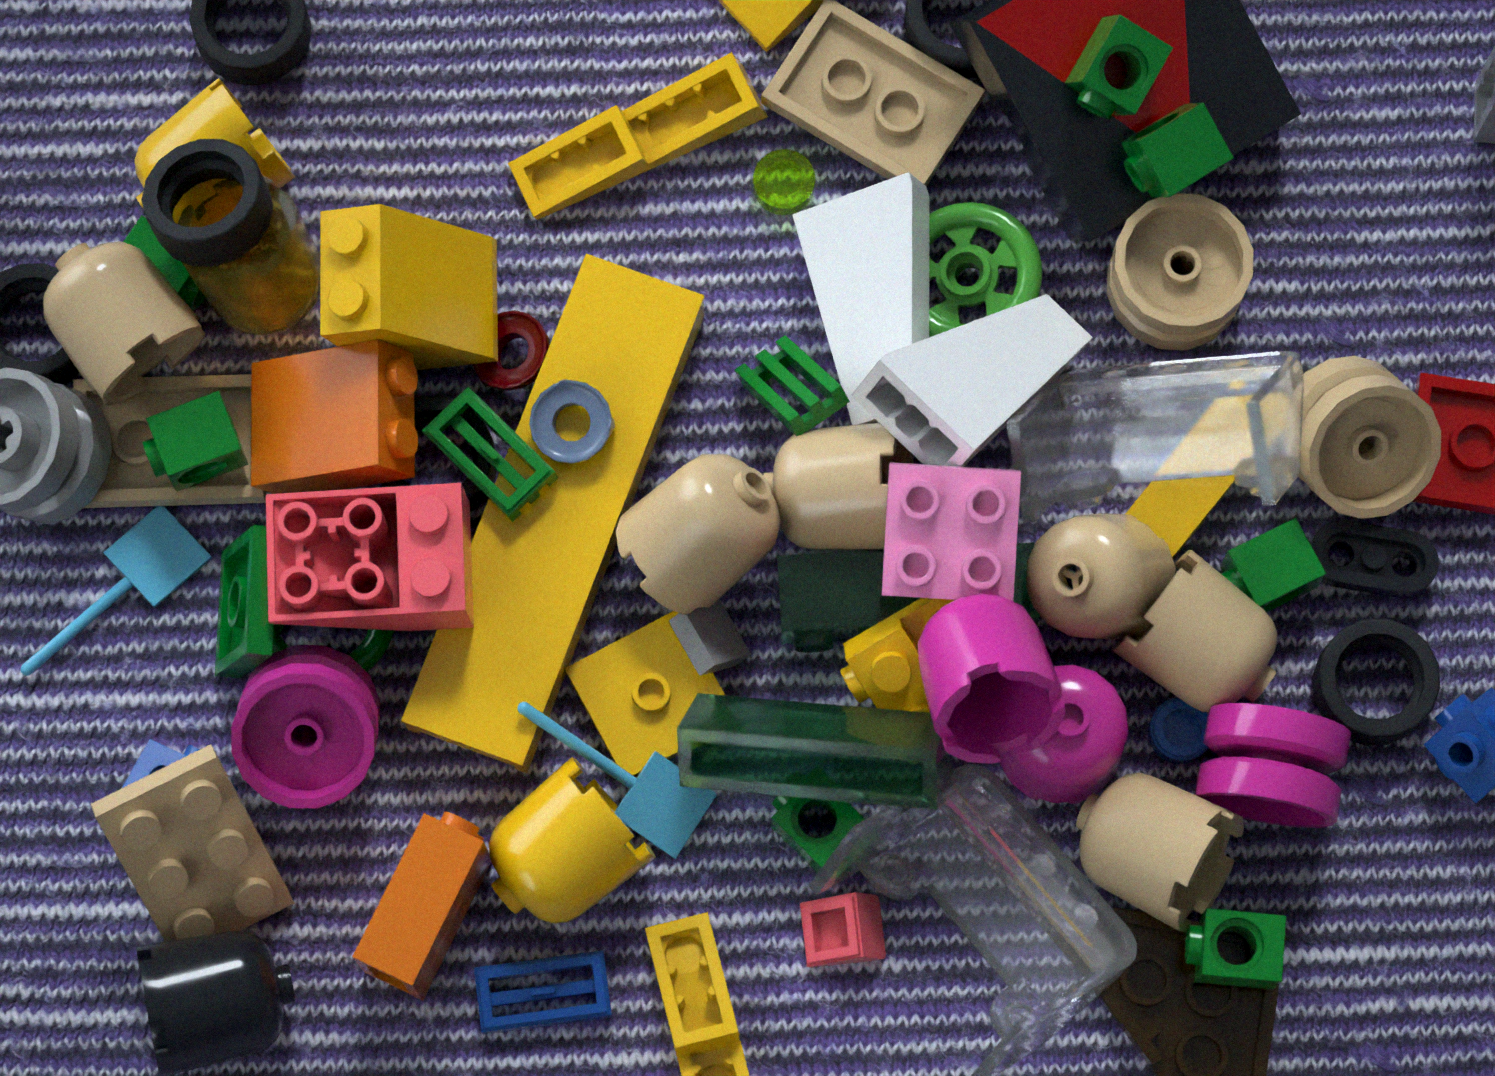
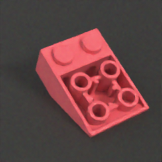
(371, 558)

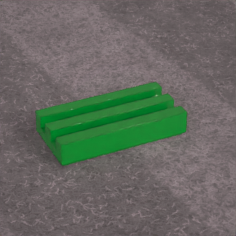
(775, 367)
(526, 490)

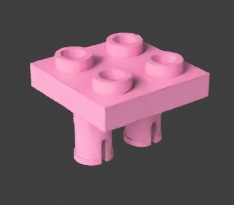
(950, 531)

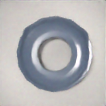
(548, 407)

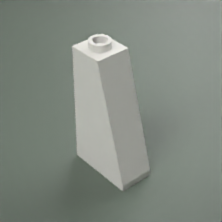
(869, 275)
(965, 384)

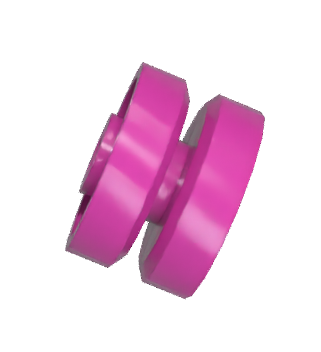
(306, 726)
(1273, 764)

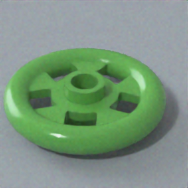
(1014, 251)

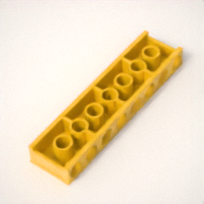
(546, 566)

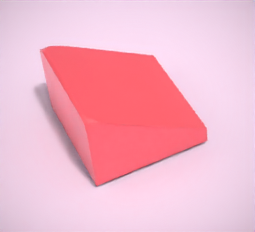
(842, 930)

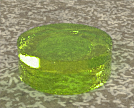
(783, 182)

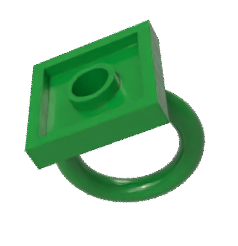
(243, 625)

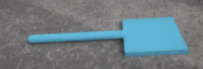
(154, 559)
(655, 801)

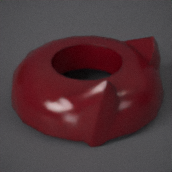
(513, 326)

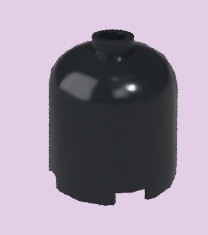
(212, 998)

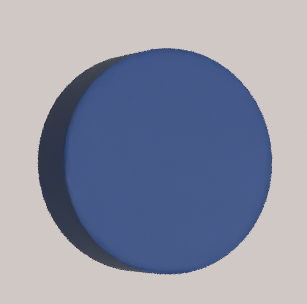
(1178, 732)

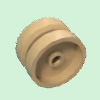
(1211, 263)
(1365, 438)

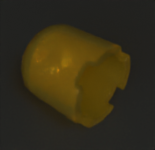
(272, 282)

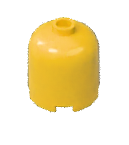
(210, 115)
(563, 849)

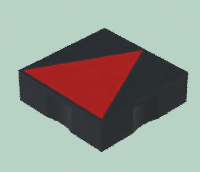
(1077, 157)

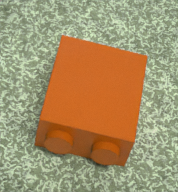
(333, 418)
(424, 904)

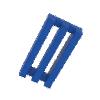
(543, 1018)

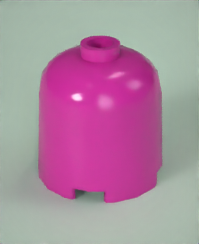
(988, 678)
(1084, 748)

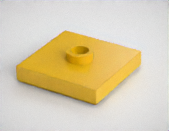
(640, 692)

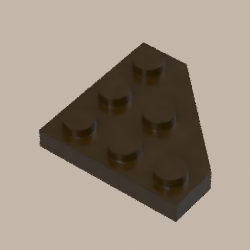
(1185, 1023)

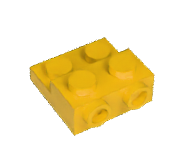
(886, 659)

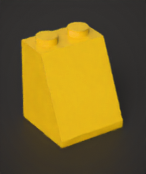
(408, 285)

